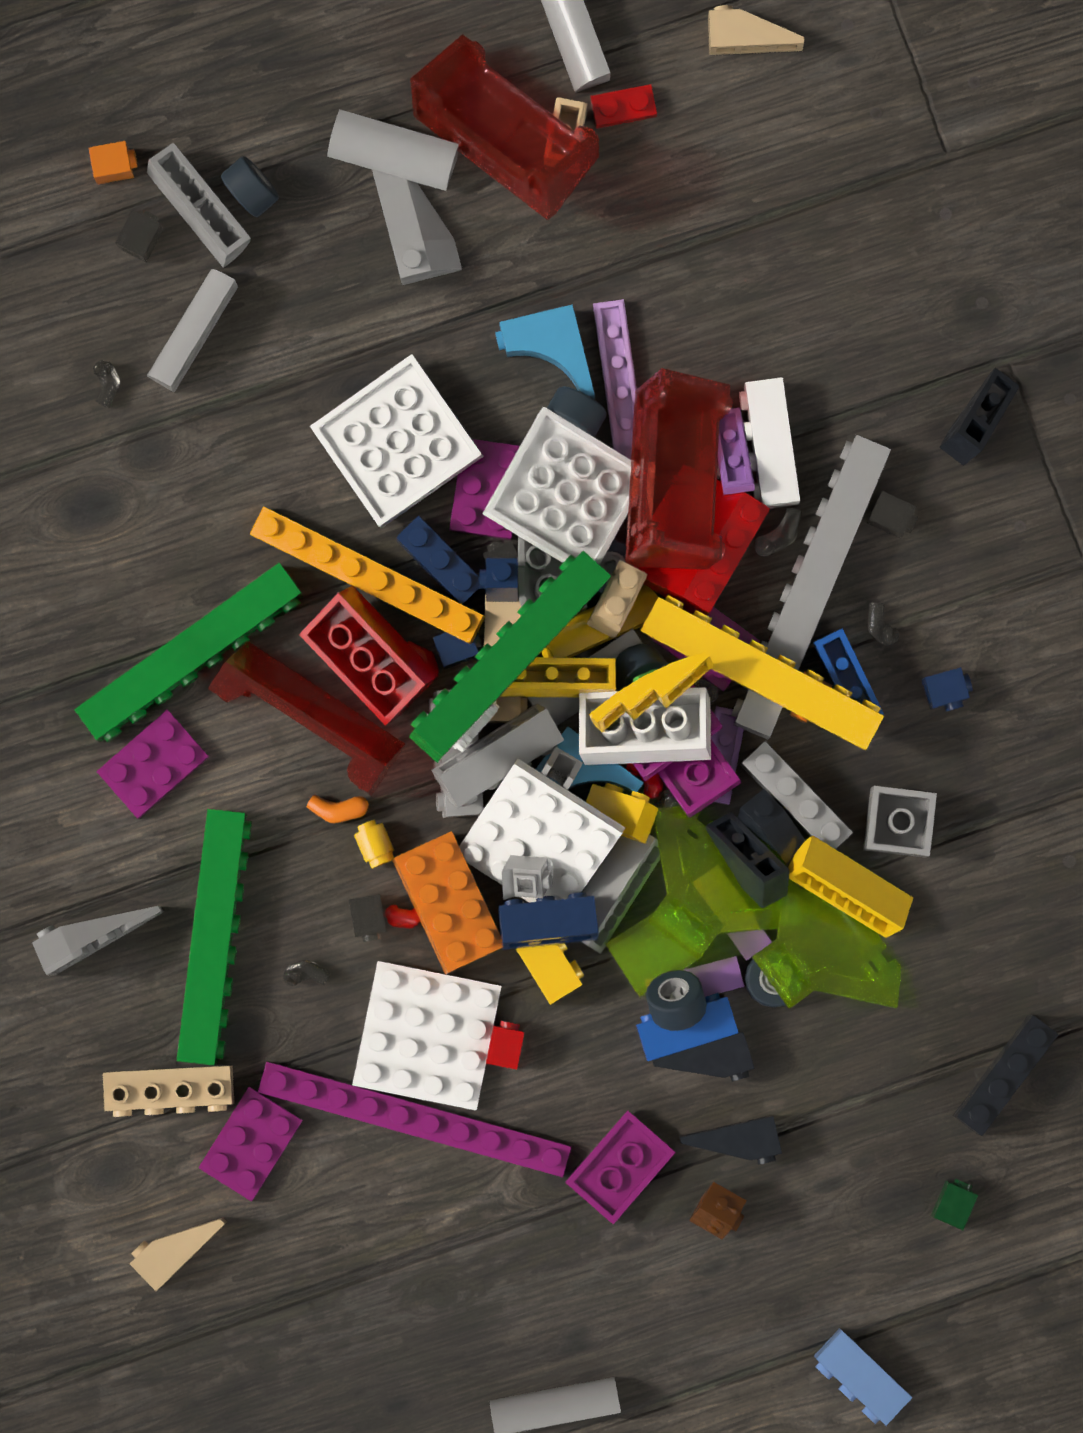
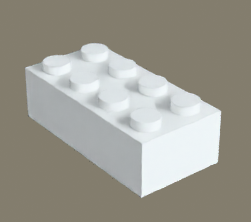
(657, 735)

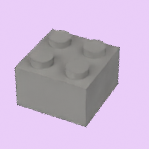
(900, 821)

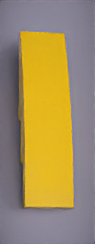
(662, 685)

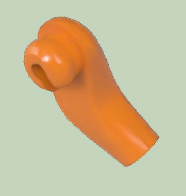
(338, 811)

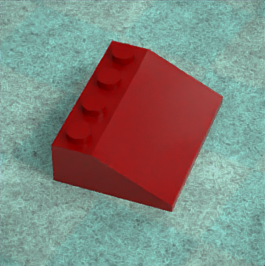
(737, 522)

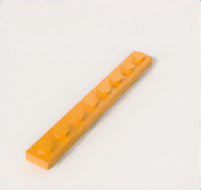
(367, 575)

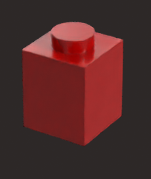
(505, 1045)

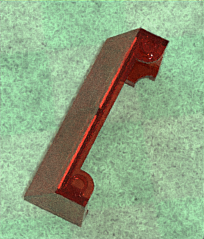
(502, 127)
(675, 472)
(258, 673)

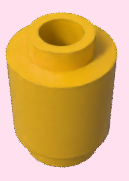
(374, 843)

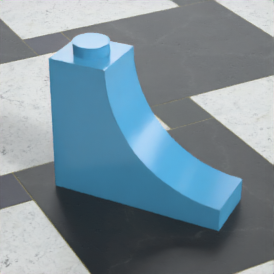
(551, 337)
(601, 773)

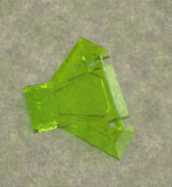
(701, 887)
(826, 953)

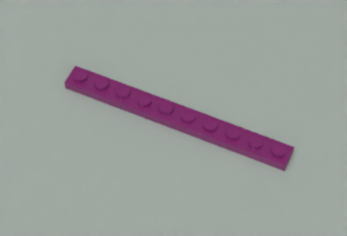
(414, 1119)

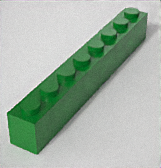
(188, 653)
(509, 656)
(212, 937)

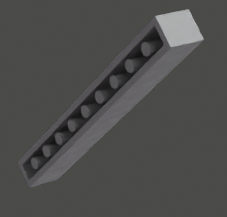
(816, 572)

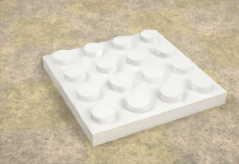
(396, 441)
(563, 490)
(540, 820)
(426, 1035)

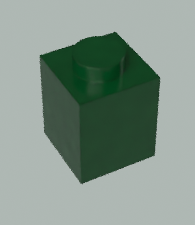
(955, 1204)

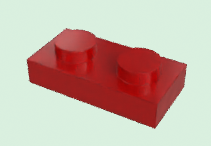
(623, 106)

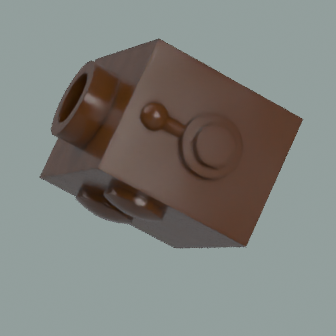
(718, 1211)

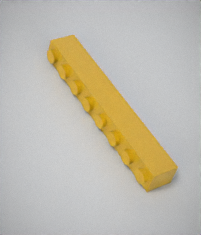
(762, 673)

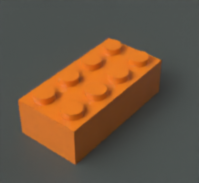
(448, 902)

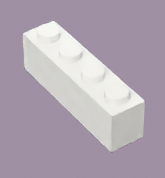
(771, 443)

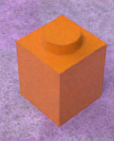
(112, 162)

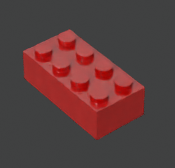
(368, 655)

